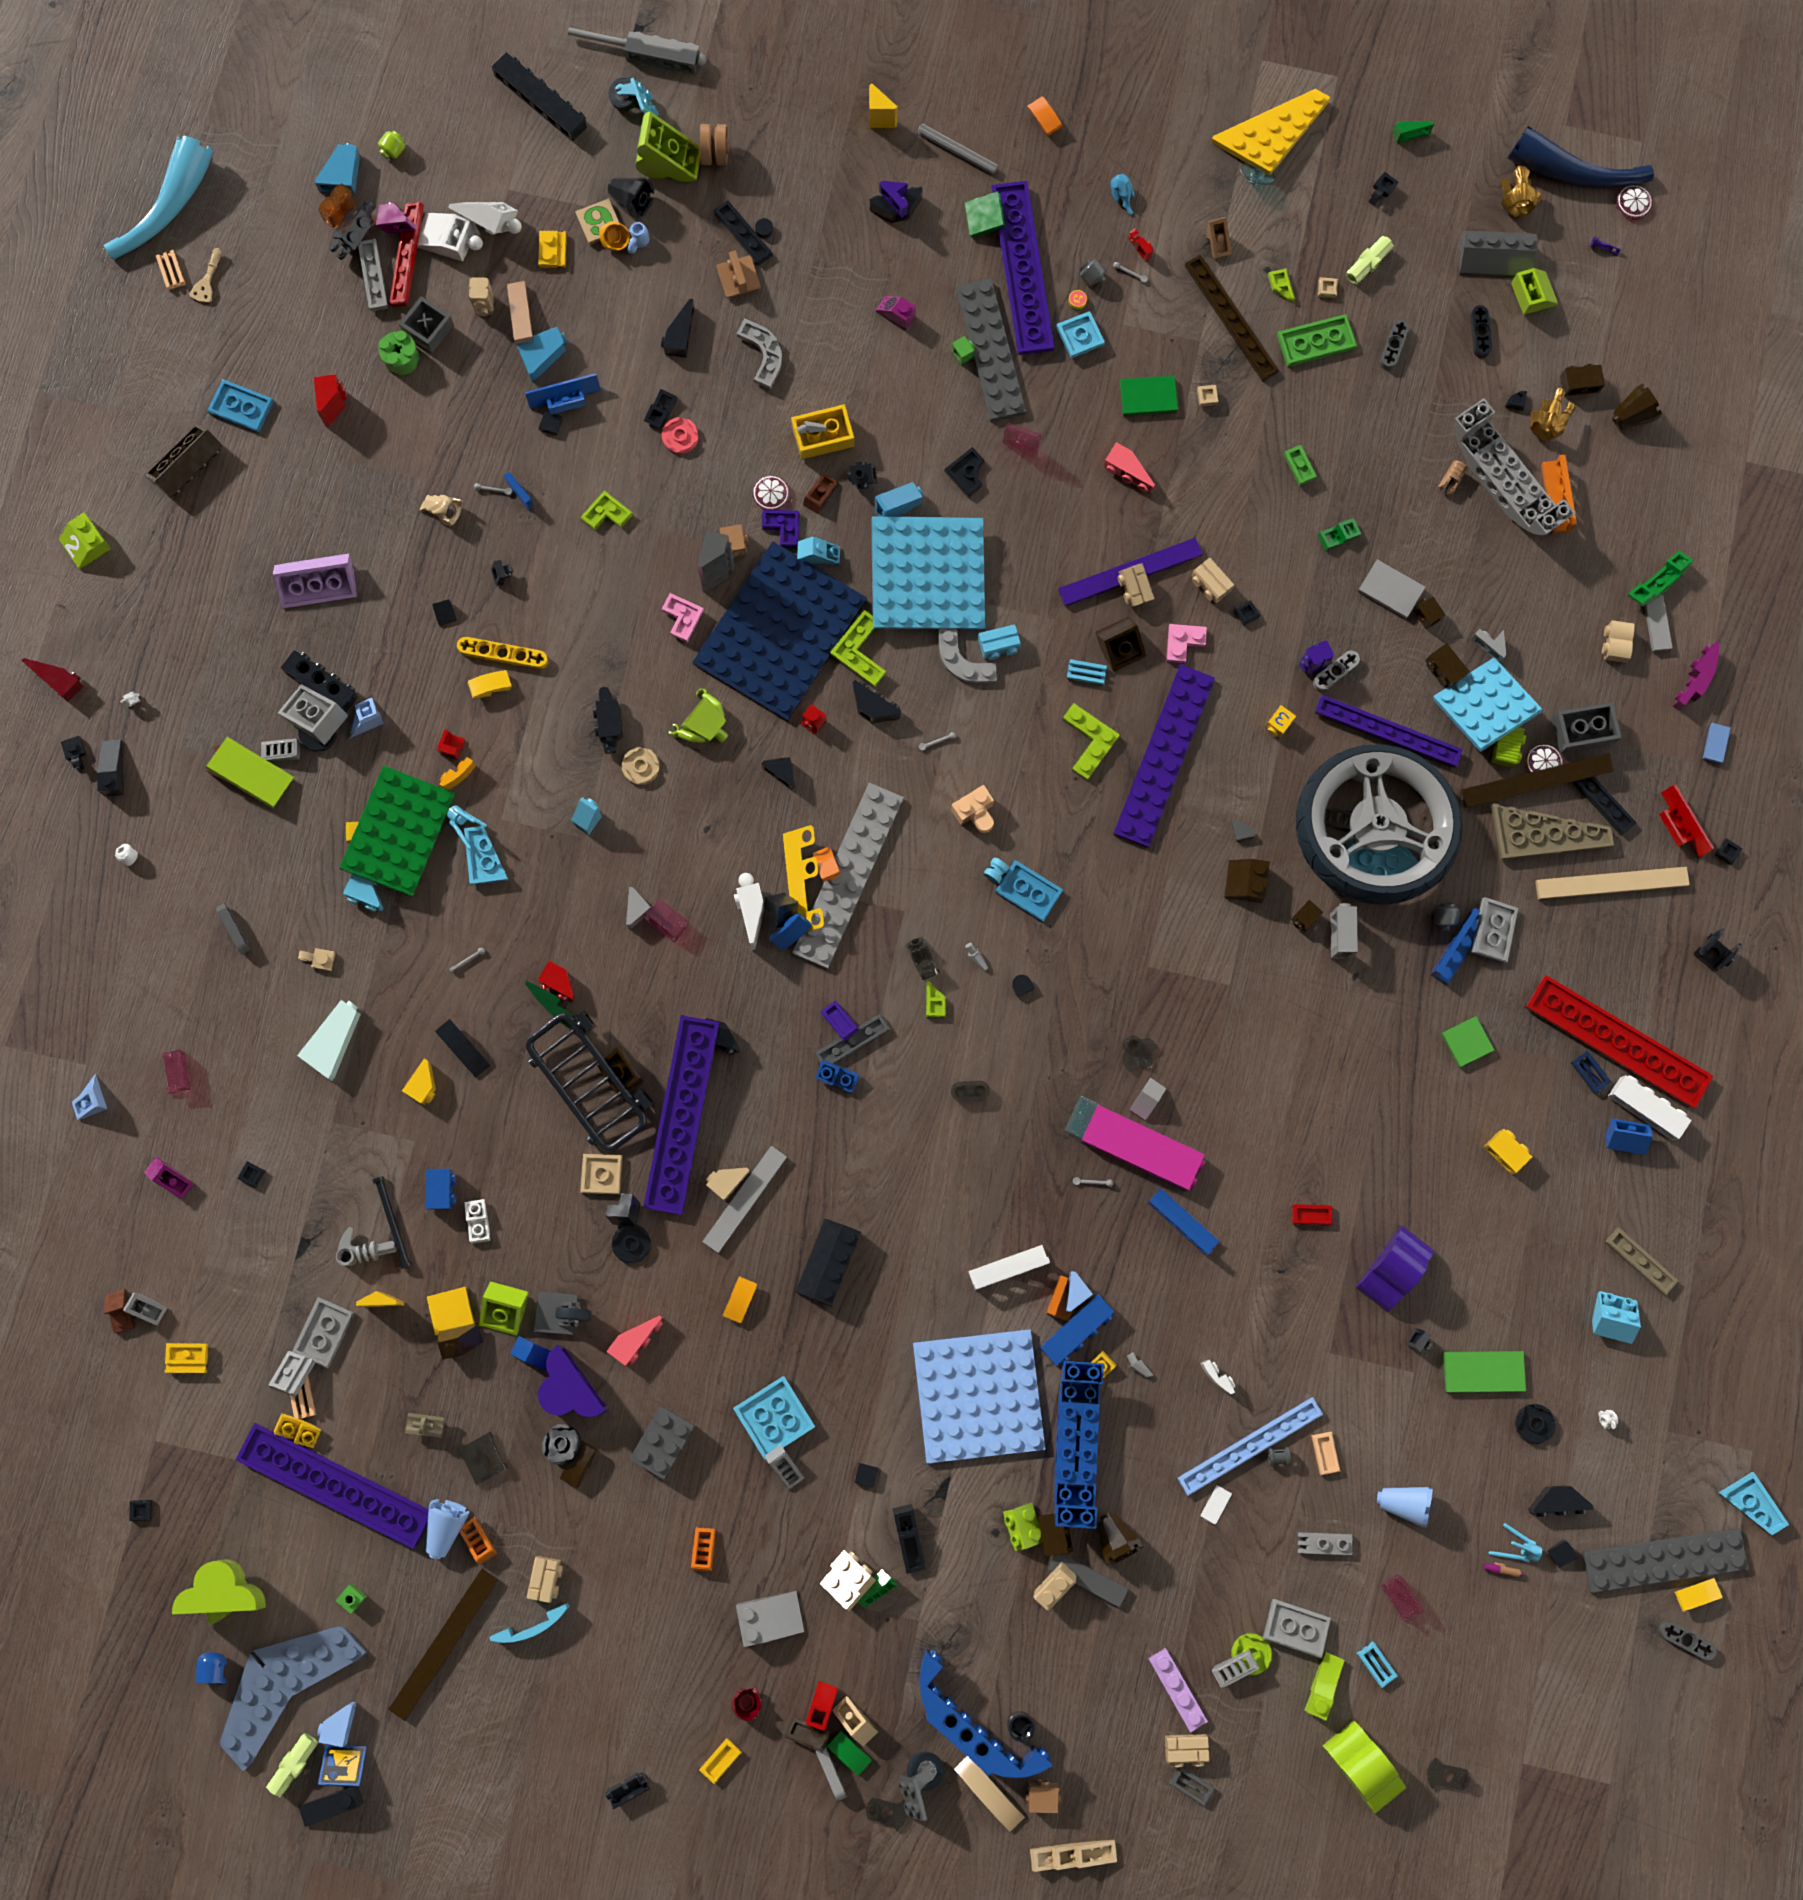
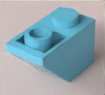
(818, 551)
(586, 815)
(364, 892)

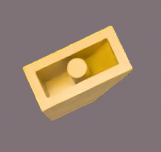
(421, 1084)

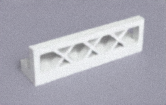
(1008, 1267)

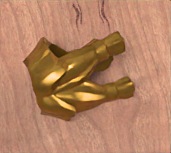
(1522, 197)
(1551, 417)

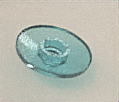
(1256, 176)

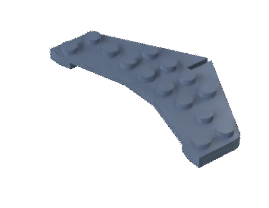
(268, 1688)

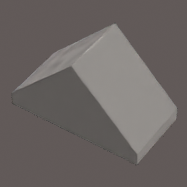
(636, 908)
(1147, 1099)
(145, 1308)

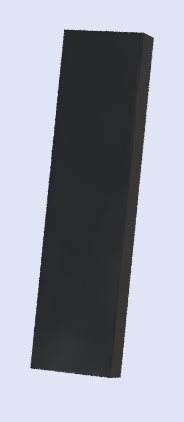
(743, 232)
(1605, 804)

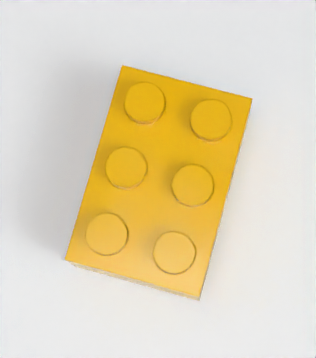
(835, 438)

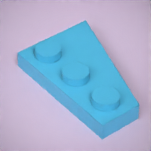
(482, 859)
(1755, 1502)

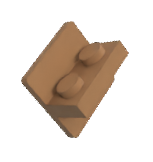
(738, 275)

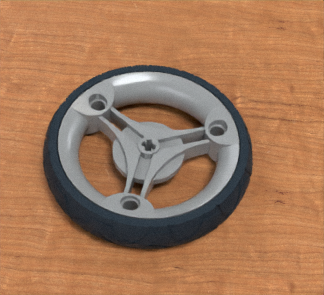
(1407, 767)

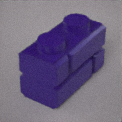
(1316, 658)

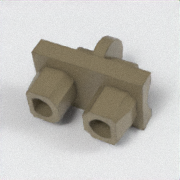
(425, 1425)

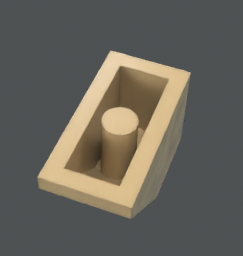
(726, 1181)
(855, 1721)

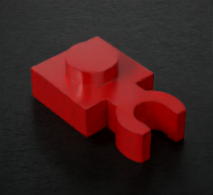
(1143, 247)

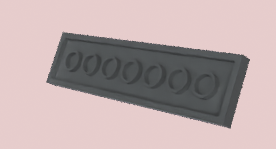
(991, 350)
(1664, 1560)

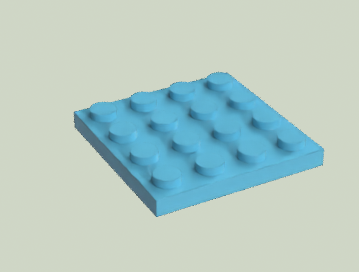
(1487, 704)

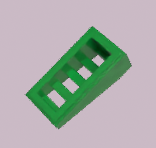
(1411, 129)
(882, 1585)

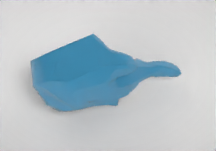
(1122, 188)

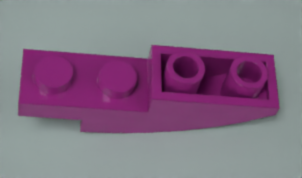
(1702, 674)

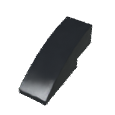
(462, 1048)
(909, 1538)

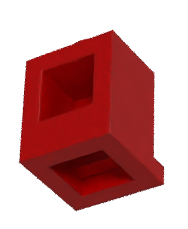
(813, 719)

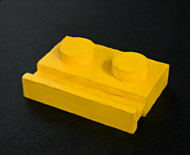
(552, 249)
(186, 1357)

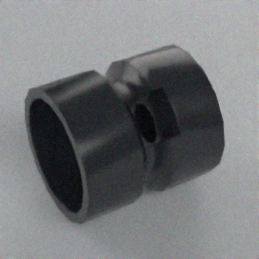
(1021, 1726)

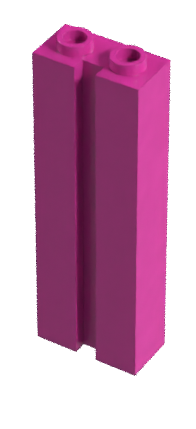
(1143, 1148)

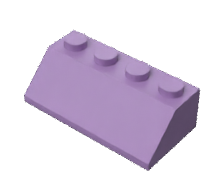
(315, 580)

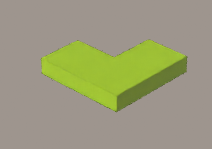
(606, 507)

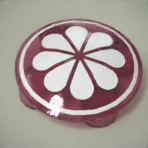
(1634, 201)
(771, 492)
(1542, 757)

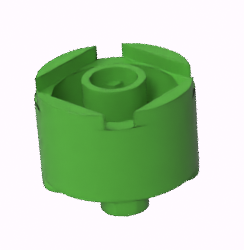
(399, 353)

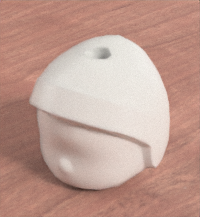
(126, 854)

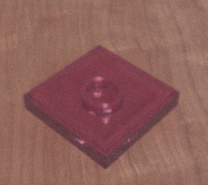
(1022, 439)

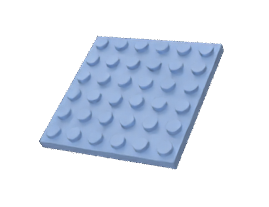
(978, 1396)

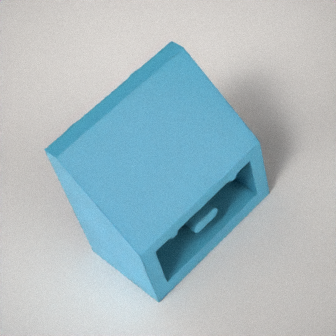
(1616, 1317)

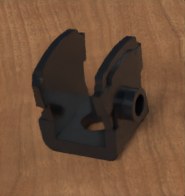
(1725, 956)

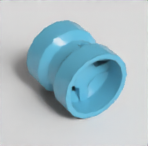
(996, 870)

